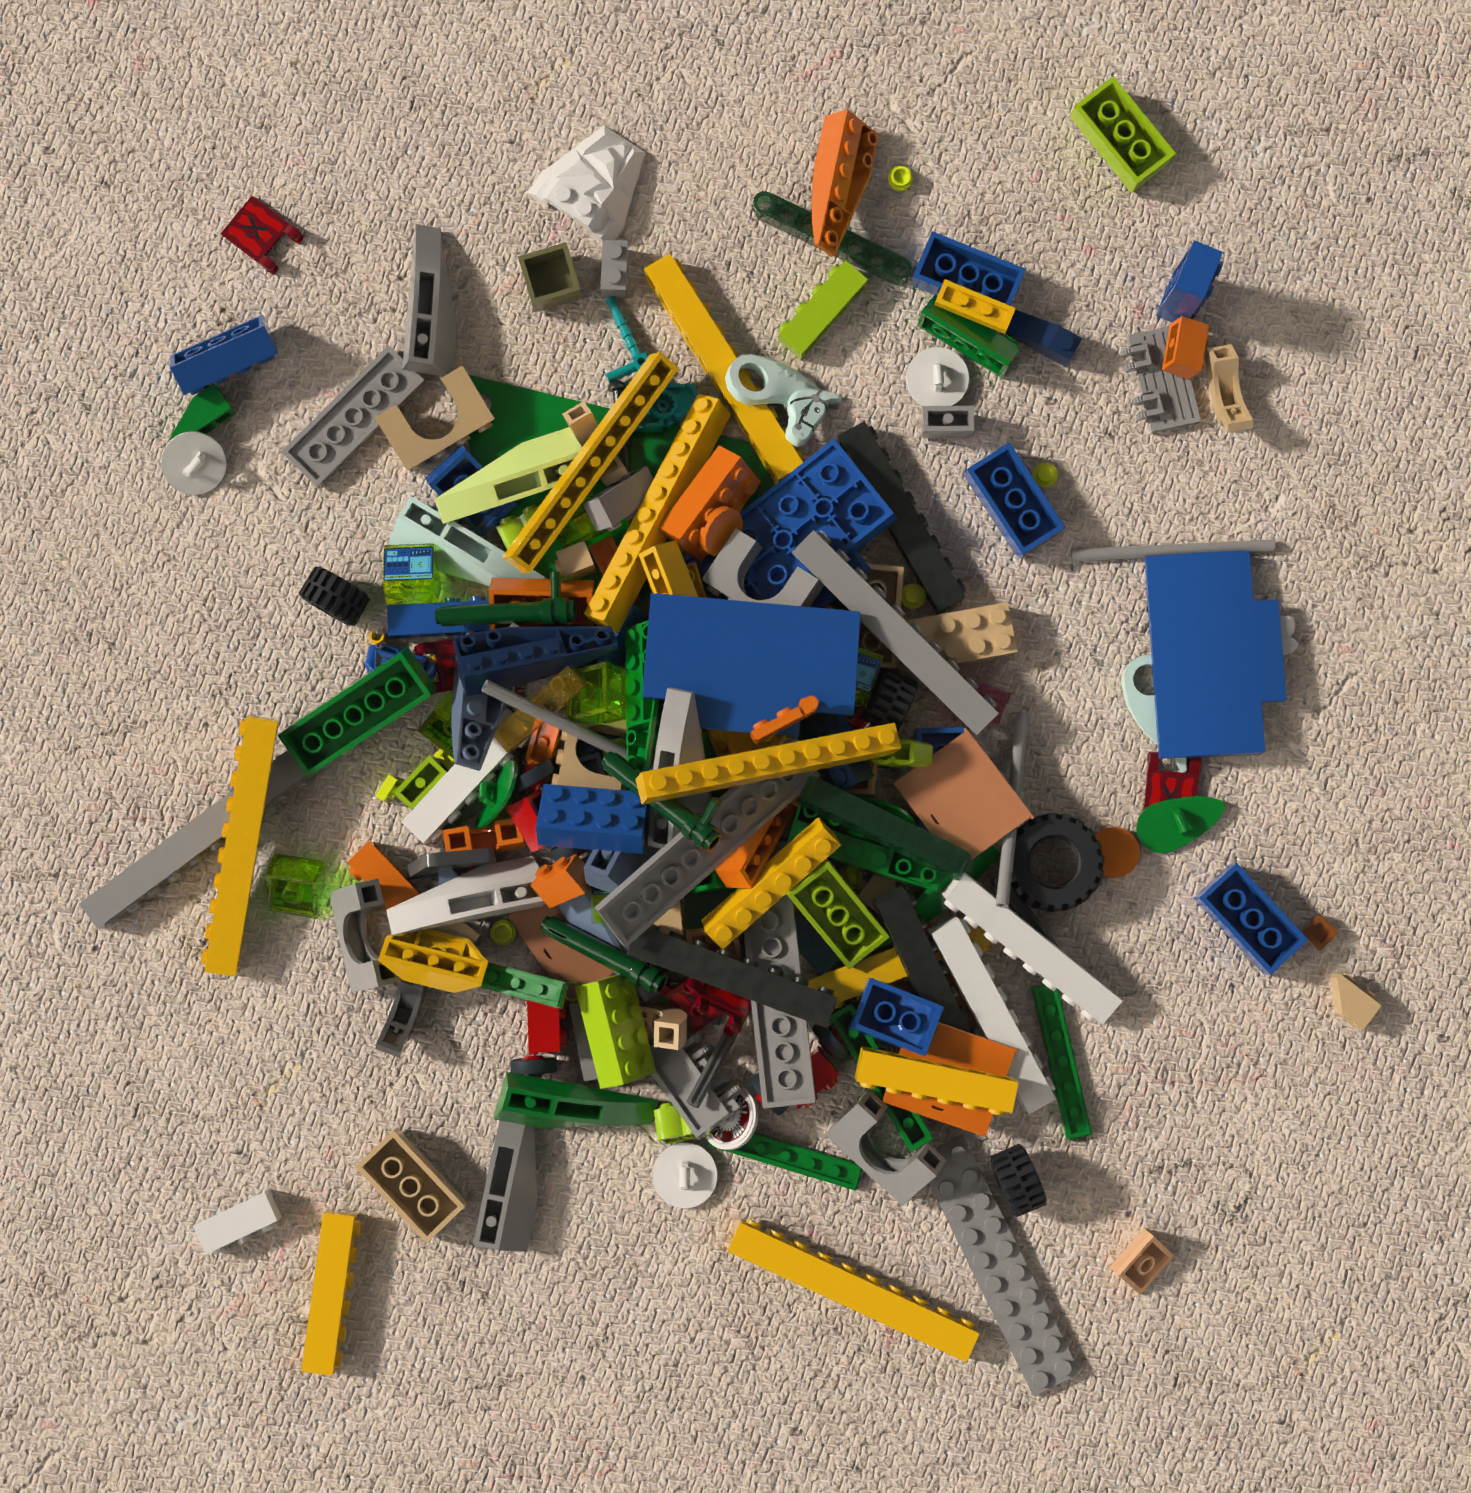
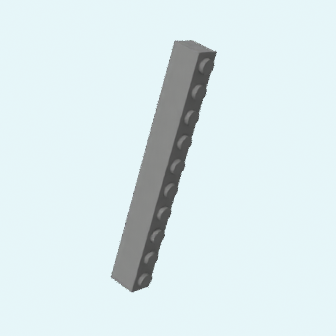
(895, 632)
(180, 850)

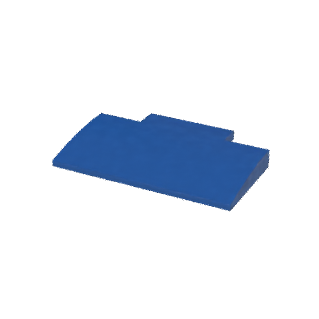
(818, 495)
(1211, 654)
(750, 658)

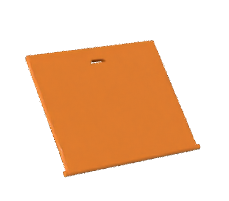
(964, 1050)

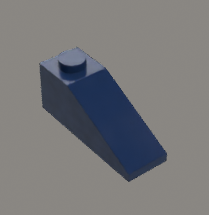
(1043, 337)

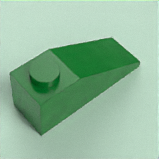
(205, 412)

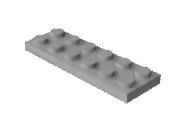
(351, 417)

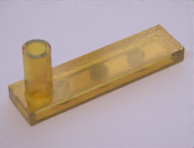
(551, 696)

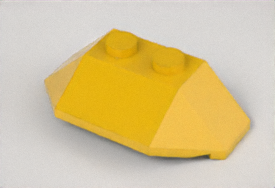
(434, 960)

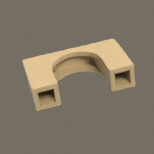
(414, 448)
(573, 772)

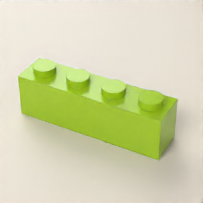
(822, 309)

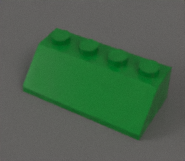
(970, 338)

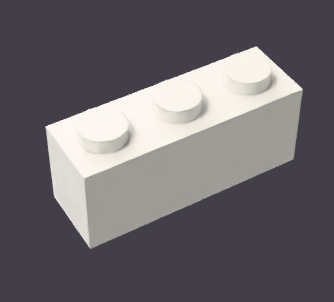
(238, 1223)

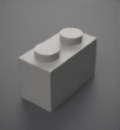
(614, 268)
(947, 421)

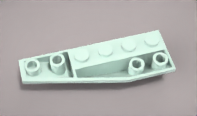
(457, 548)

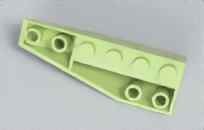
(514, 475)

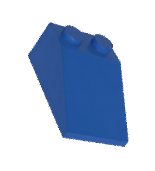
(455, 470)
(896, 1017)

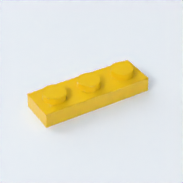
(974, 306)

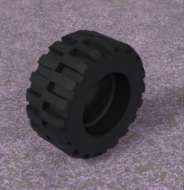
(1088, 855)

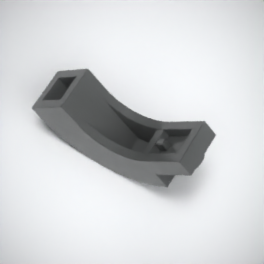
(401, 1018)

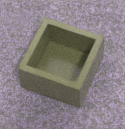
(550, 277)

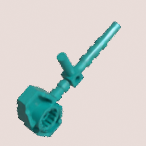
(674, 400)

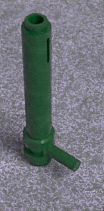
(543, 611)
(691, 825)
(637, 971)

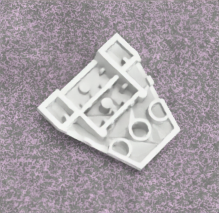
(593, 183)

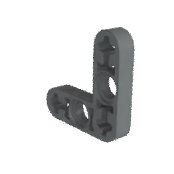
(432, 863)

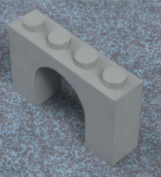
(729, 570)
(350, 913)
(897, 1176)

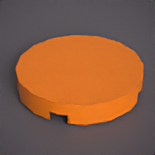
(719, 528)
(1119, 851)

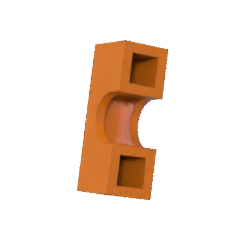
(501, 836)

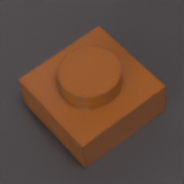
(1319, 932)

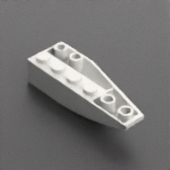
(472, 896)

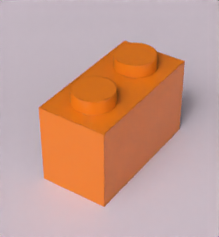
(1185, 347)
(560, 881)

